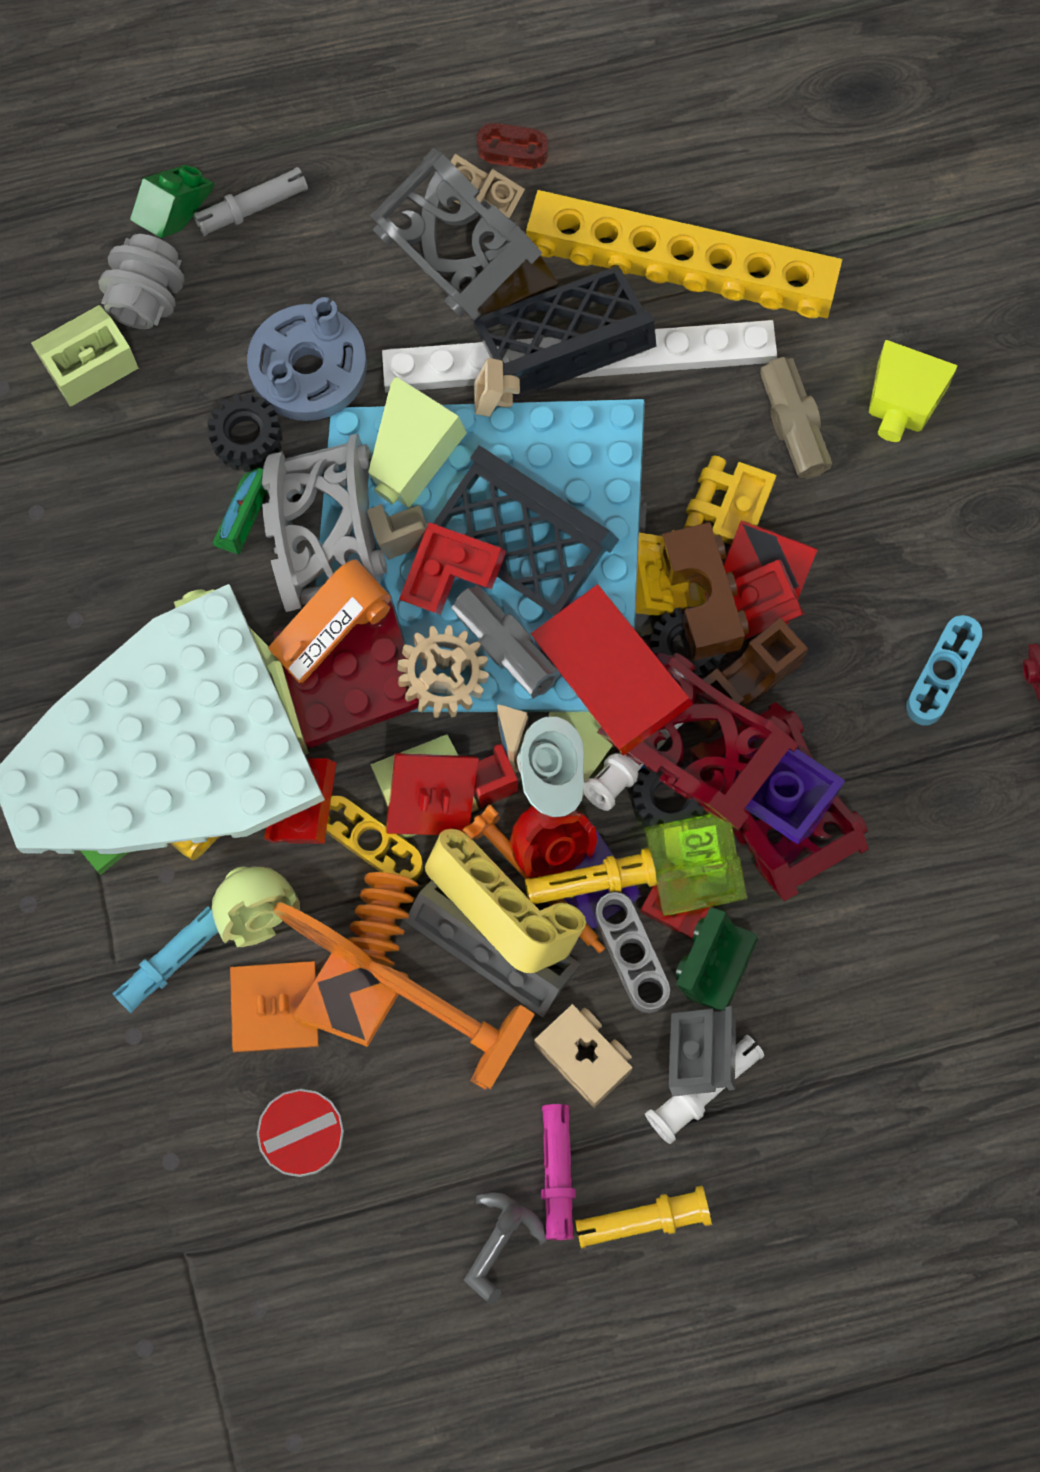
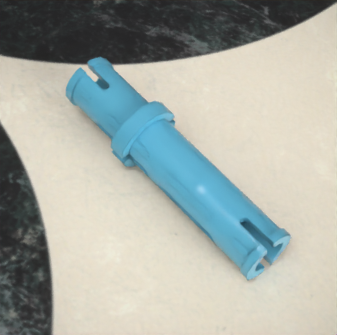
(166, 961)

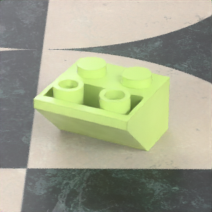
(85, 355)

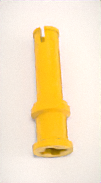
(610, 875)
(665, 1214)

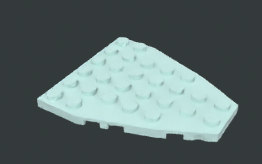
(161, 744)

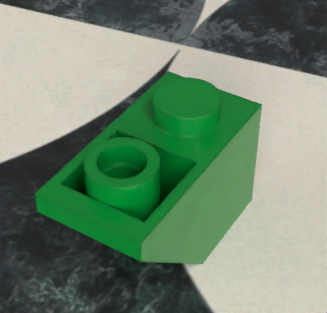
(170, 199)

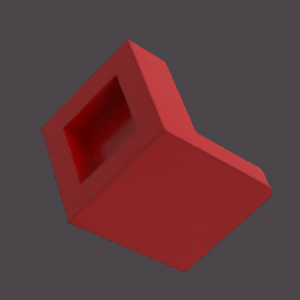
(495, 778)

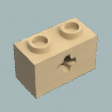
(560, 1047)

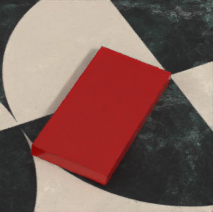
(611, 669)

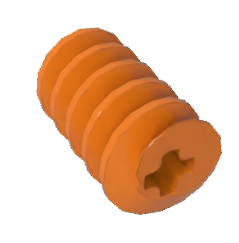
(380, 915)

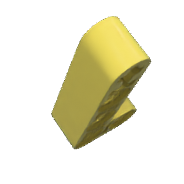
(499, 908)

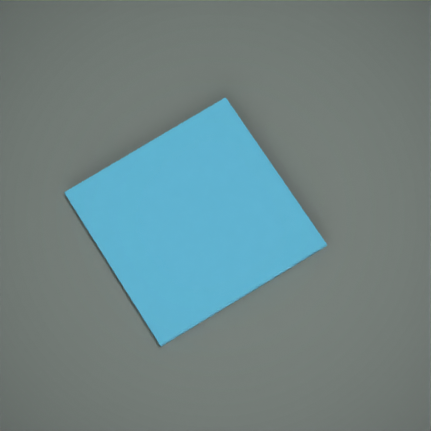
(572, 448)

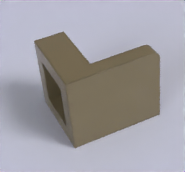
(398, 532)

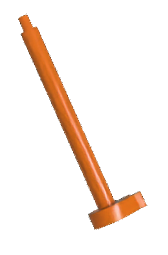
(486, 826)

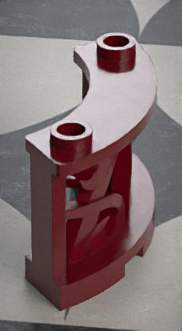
(727, 792)
(775, 859)

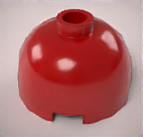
(551, 844)

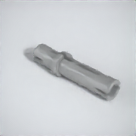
(237, 207)

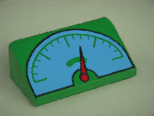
(241, 513)

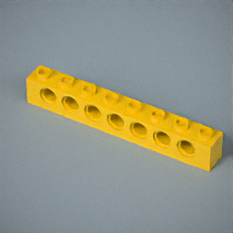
(672, 238)

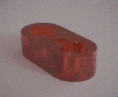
(512, 146)

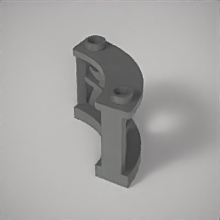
(447, 185)

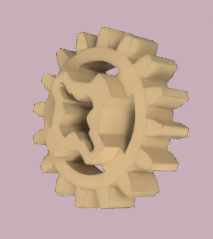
(429, 682)

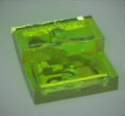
(695, 864)

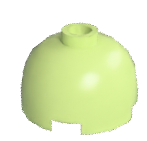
(246, 904)

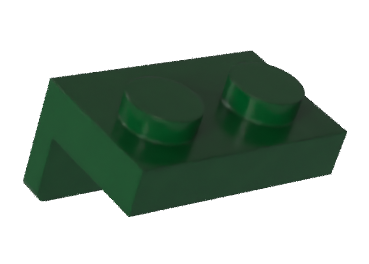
(715, 961)

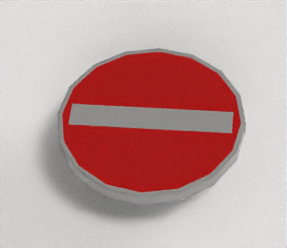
(300, 1133)

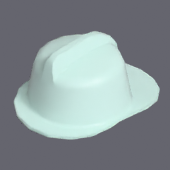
(552, 766)

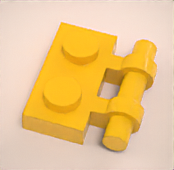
(744, 498)

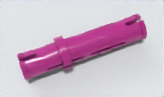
(558, 1182)

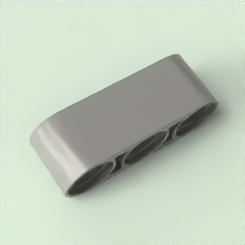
(632, 932)

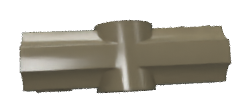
(795, 418)

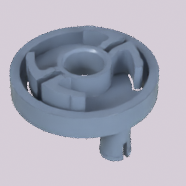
(322, 336)

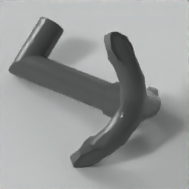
(508, 1221)

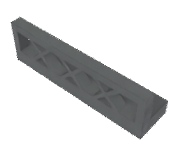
(452, 930)

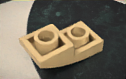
(493, 187)

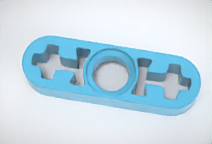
(941, 699)

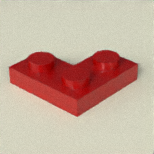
(443, 557)

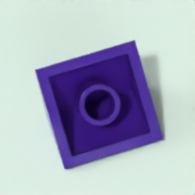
(796, 795)

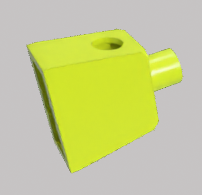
(907, 389)

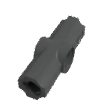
(505, 641)

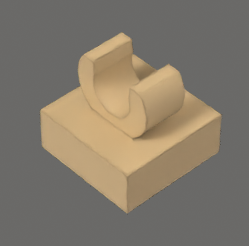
(493, 388)

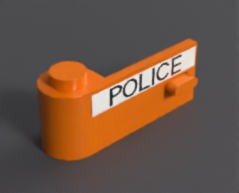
(342, 602)

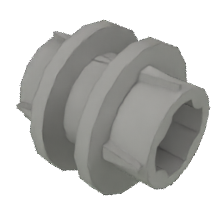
(141, 281)

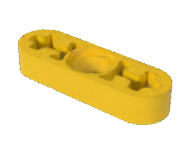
(401, 849)

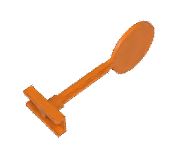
(495, 1043)

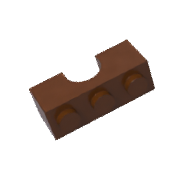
(697, 558)
(759, 669)

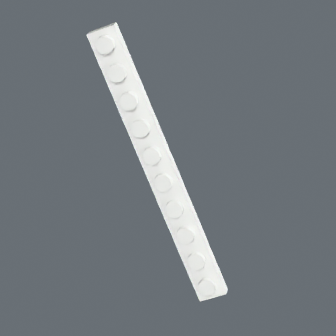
(676, 350)

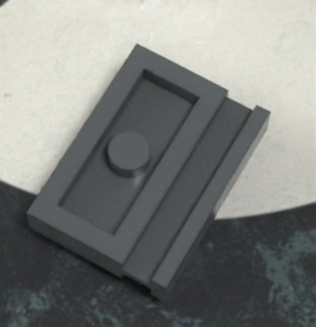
(702, 1051)

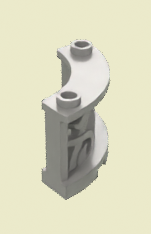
(289, 477)

